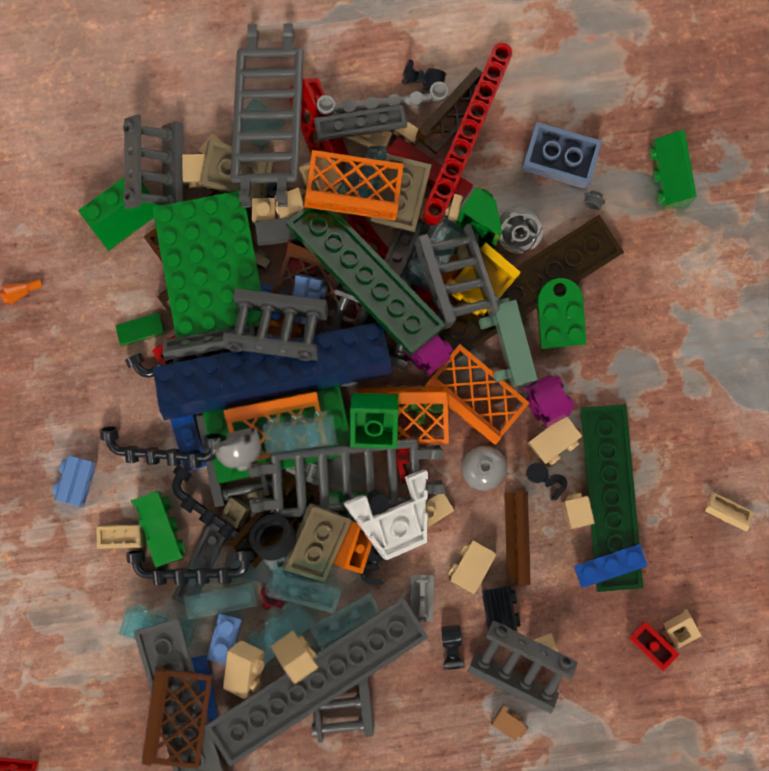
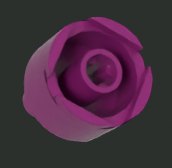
(431, 355)
(549, 400)

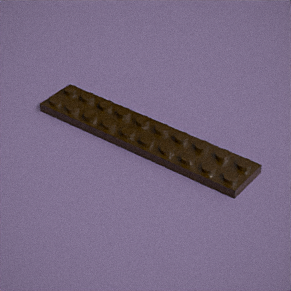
(568, 258)

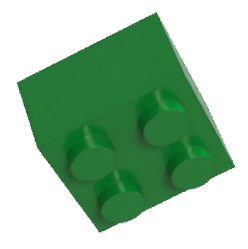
(374, 420)

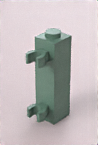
(513, 344)

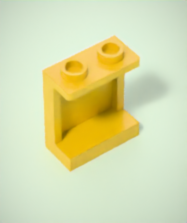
(500, 274)

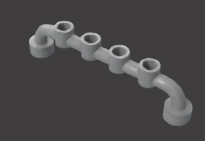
(438, 92)

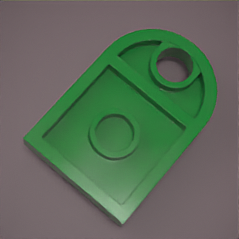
(560, 317)

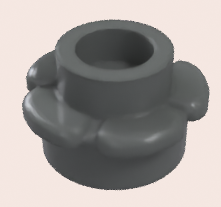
(594, 200)

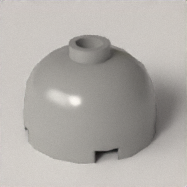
(520, 229)
(238, 449)
(484, 468)

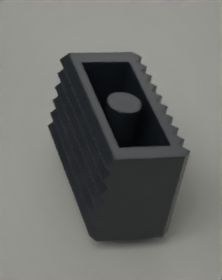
(499, 607)

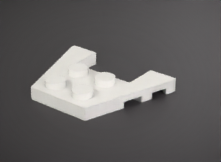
(400, 526)

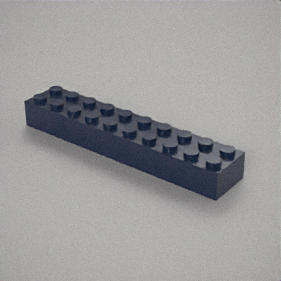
(253, 377)

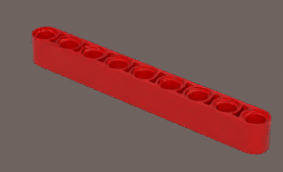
(464, 142)

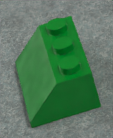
(673, 170)
(483, 216)
(111, 220)

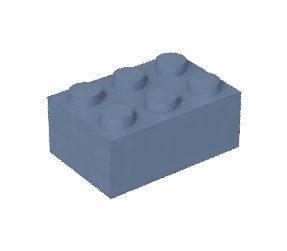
(562, 155)

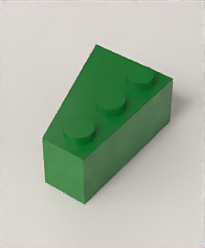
(159, 528)

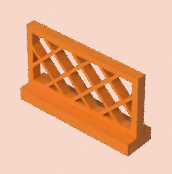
(353, 204)
(419, 395)
(270, 407)
(469, 414)

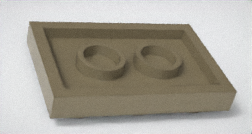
(217, 170)
(412, 192)
(317, 543)

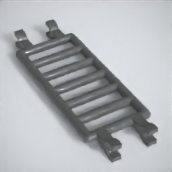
(239, 114)
(274, 468)

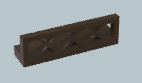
(444, 110)
(274, 535)

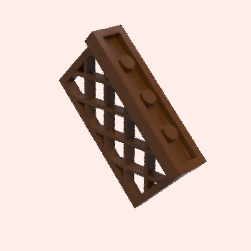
(301, 253)
(517, 538)
(155, 718)

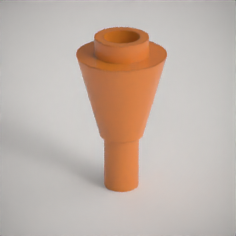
(14, 292)

